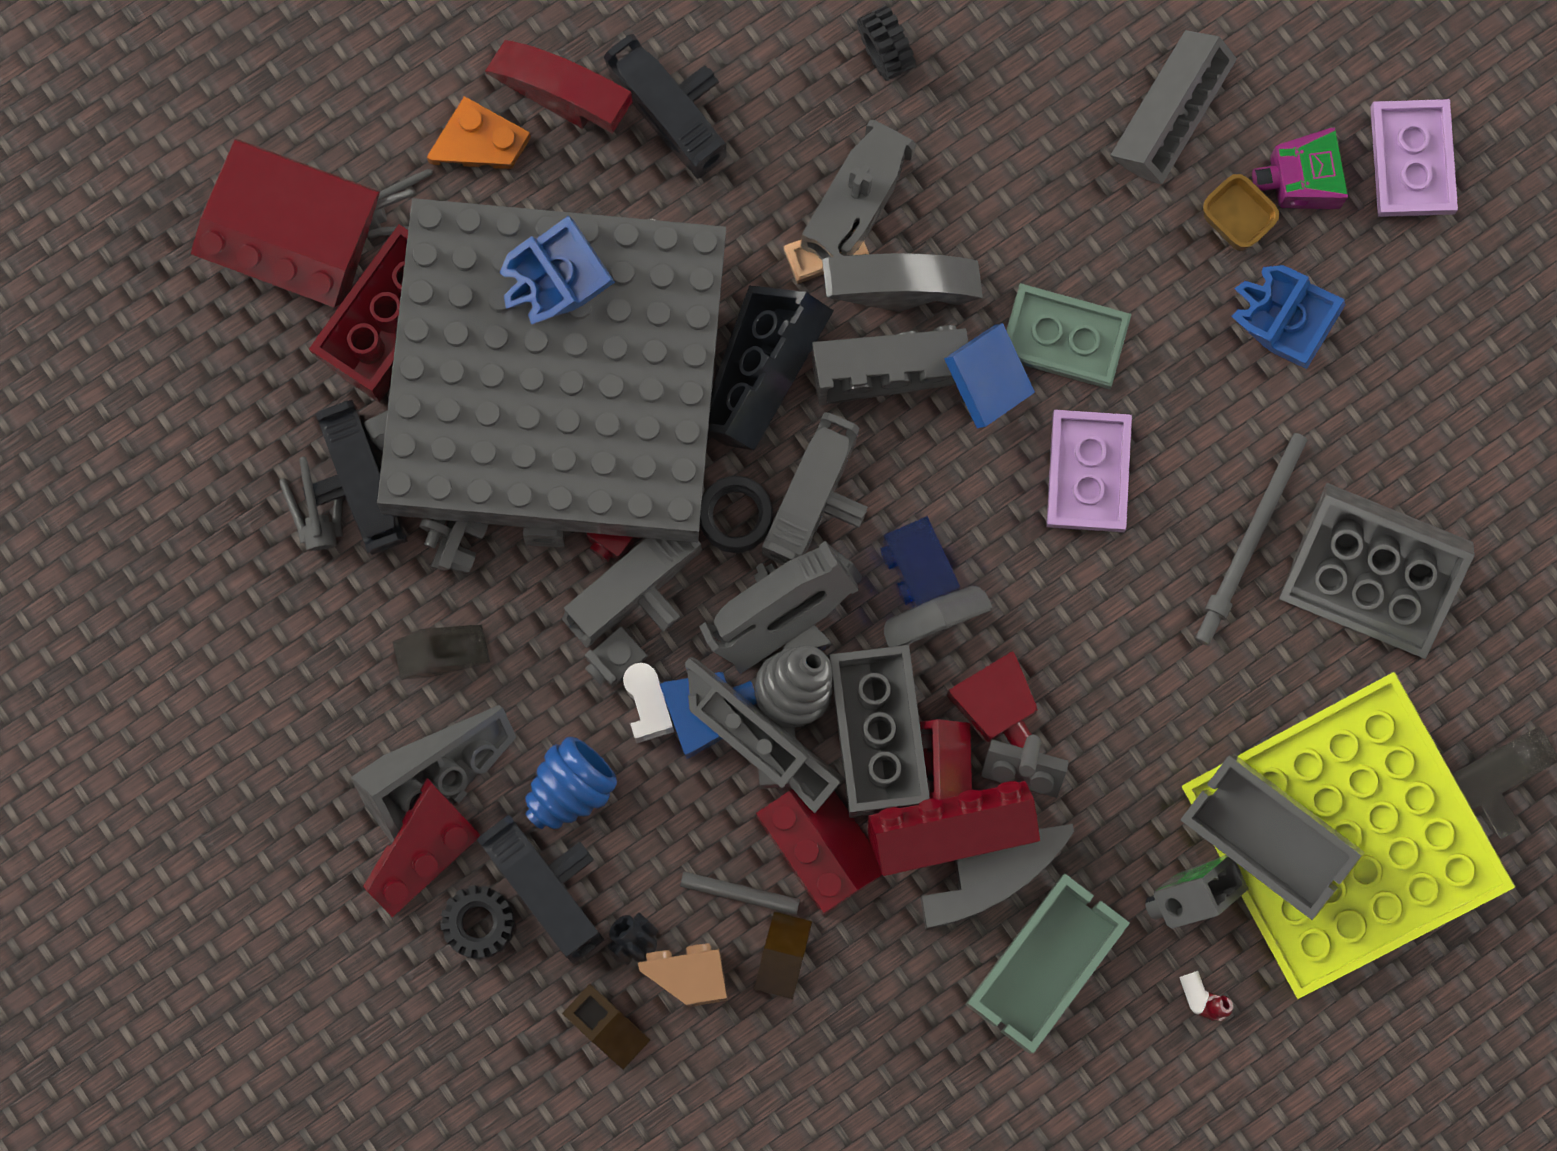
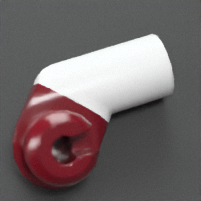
(1203, 1002)

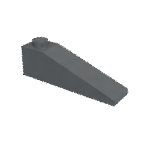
(445, 757)

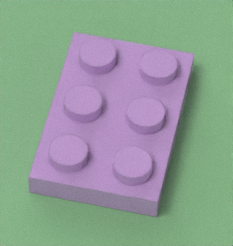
(1414, 158)
(1089, 471)

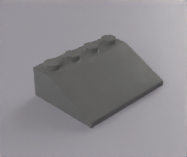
(1377, 570)

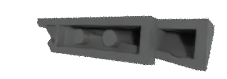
(759, 737)

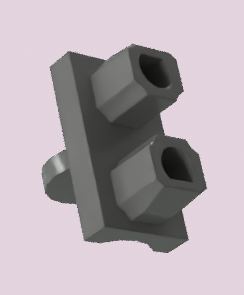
(449, 553)

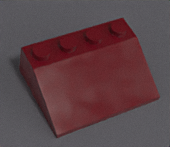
(286, 223)

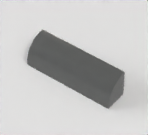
(1174, 106)

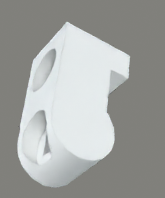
(643, 686)

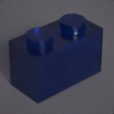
(919, 563)

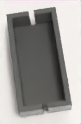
(1272, 836)

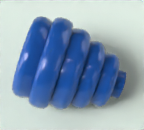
(569, 784)

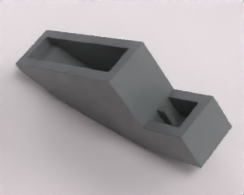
(901, 280)
(992, 878)

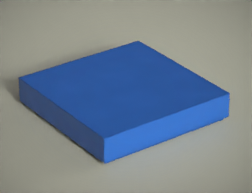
(989, 375)

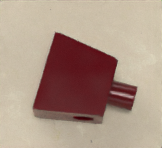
(997, 701)

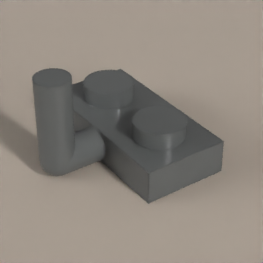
(1012, 763)

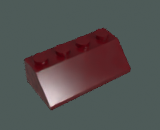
(363, 329)
(953, 827)

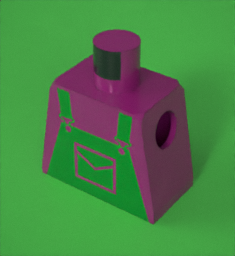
(1305, 172)

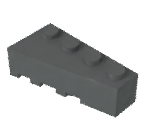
(884, 364)

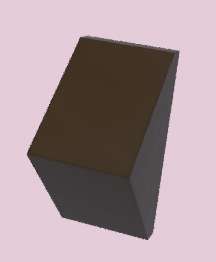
(783, 955)

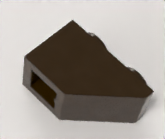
(606, 1026)

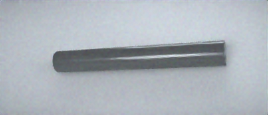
(740, 893)

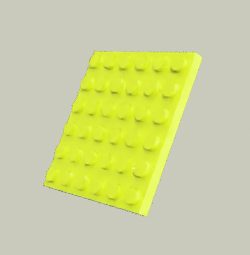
(1388, 791)

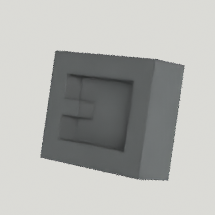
(613, 658)

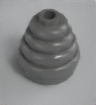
(795, 686)

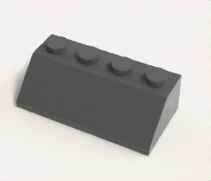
(878, 730)

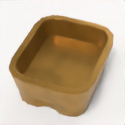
(1240, 212)

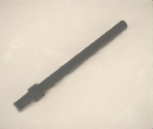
(1219, 604)

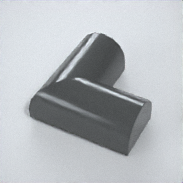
(936, 616)

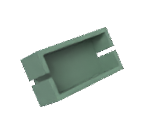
(1047, 964)

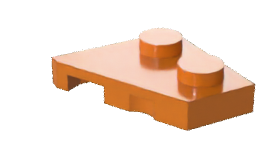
(479, 138)

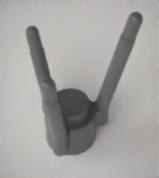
(391, 196)
(318, 532)

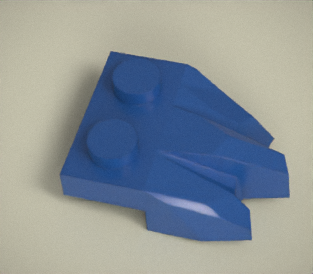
(554, 272)
(1288, 313)

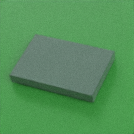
(1067, 335)

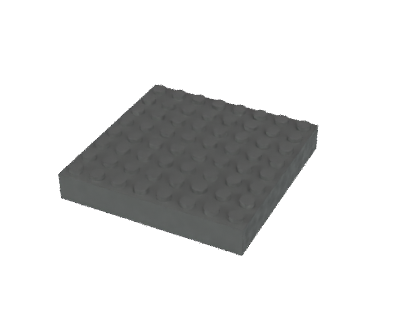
(560, 419)

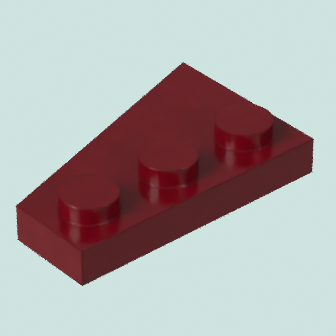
(426, 845)

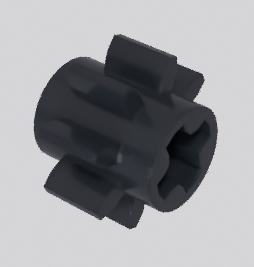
(632, 938)

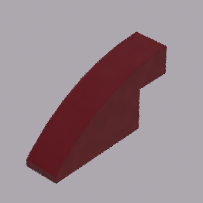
(560, 85)

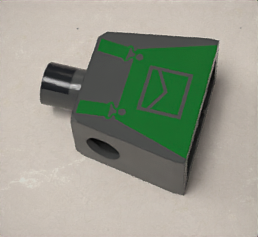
(1197, 893)

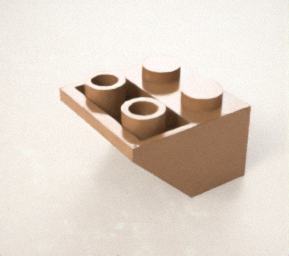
(691, 977)

